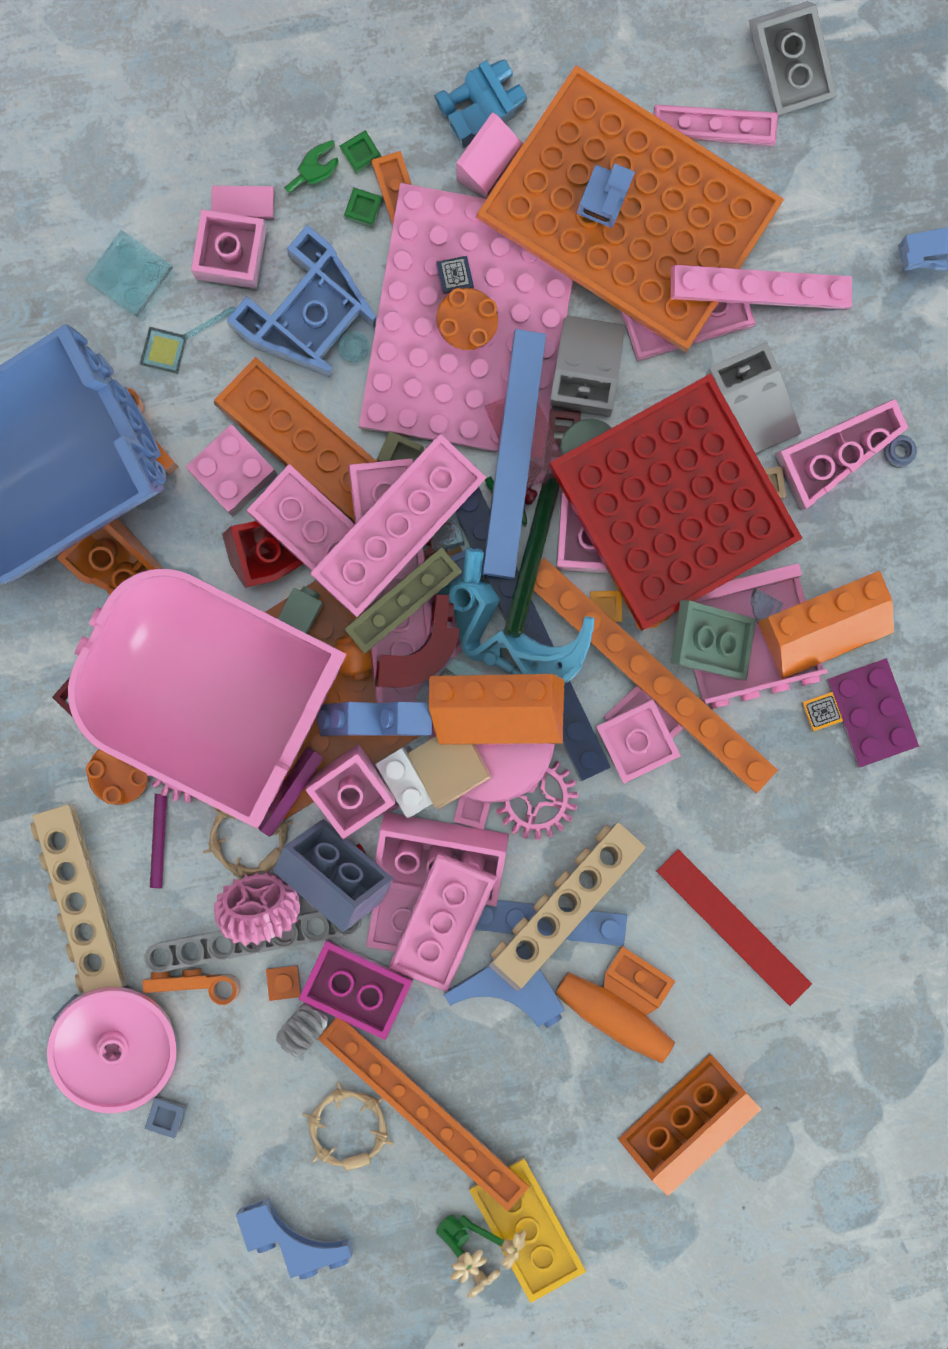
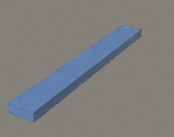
(514, 454)

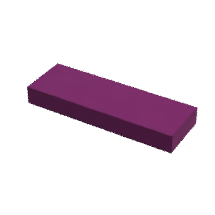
(290, 790)

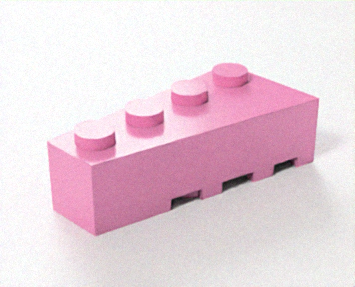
(831, 455)

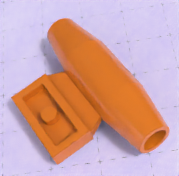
(620, 1006)

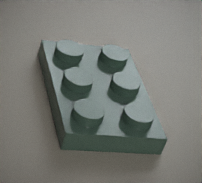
(713, 640)

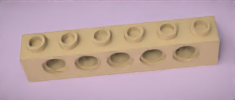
(66, 820)
(625, 851)

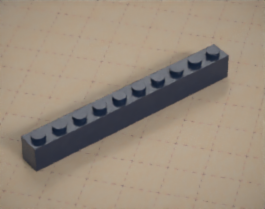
(578, 734)

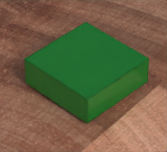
(360, 151)
(363, 207)

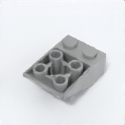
(587, 366)
(757, 397)

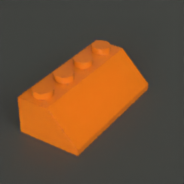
(829, 625)
(497, 709)
(689, 1125)

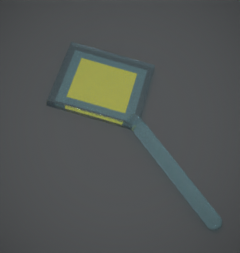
(165, 348)

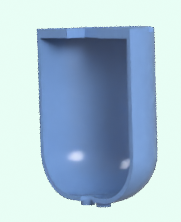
(68, 451)

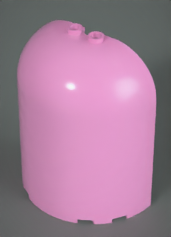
(199, 689)

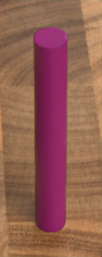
(158, 841)

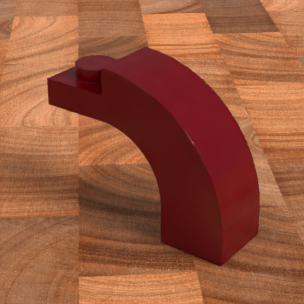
(430, 658)

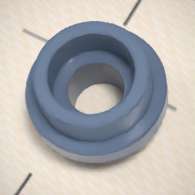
(910, 451)

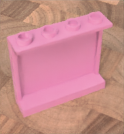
(762, 672)

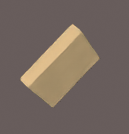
(448, 770)

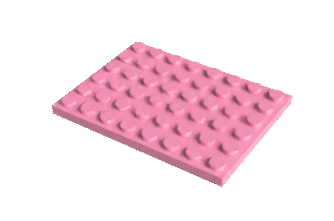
(417, 378)

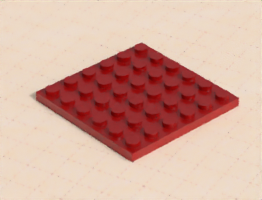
(675, 501)

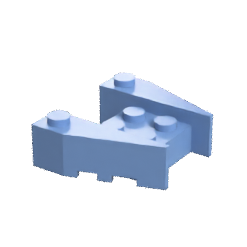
(311, 314)

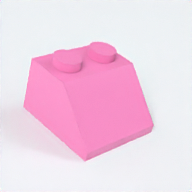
(487, 156)

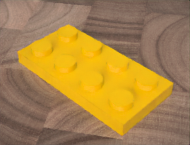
(548, 1255)

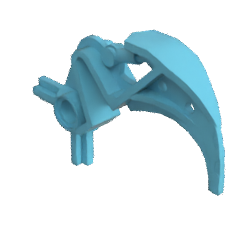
(528, 654)

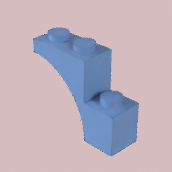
(375, 719)
(302, 1256)

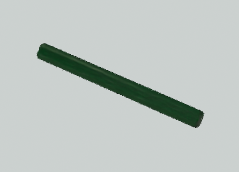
(531, 559)

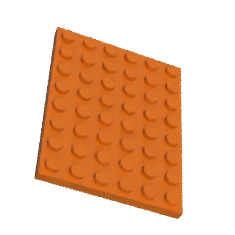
(677, 210)

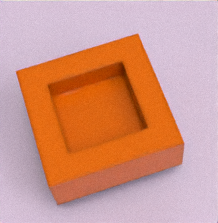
(283, 982)

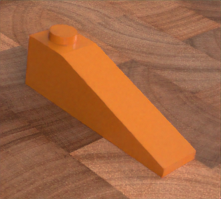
(108, 557)

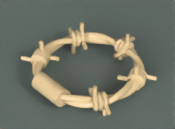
(239, 870)
(354, 1161)

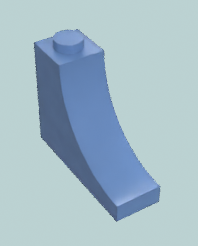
(534, 998)

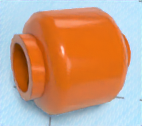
(355, 663)

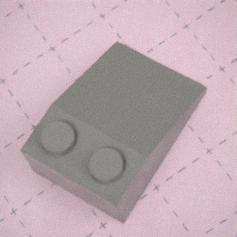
(793, 57)

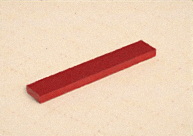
(733, 927)

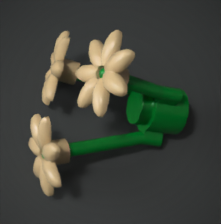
(455, 1235)

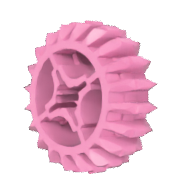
(562, 804)
(256, 908)

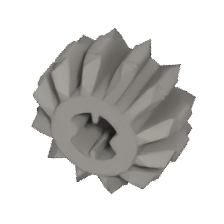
(302, 1030)

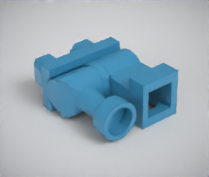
(487, 95)

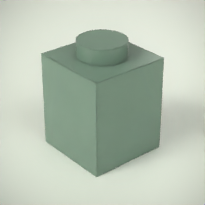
(301, 609)

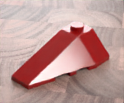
(257, 554)

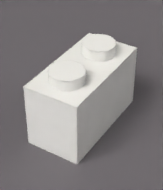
(404, 782)

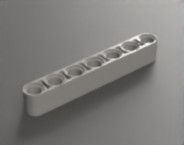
(209, 953)

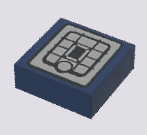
(454, 274)

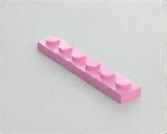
(761, 287)

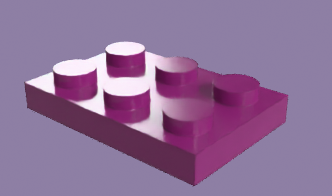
(872, 713)

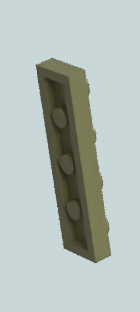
(402, 600)

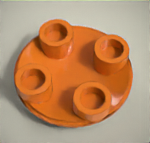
(467, 318)
(115, 779)

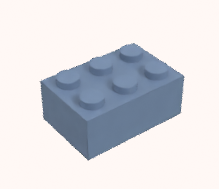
(332, 875)

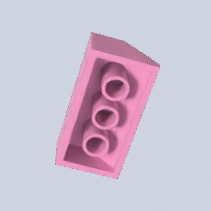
(411, 844)

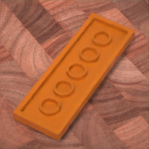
(293, 431)

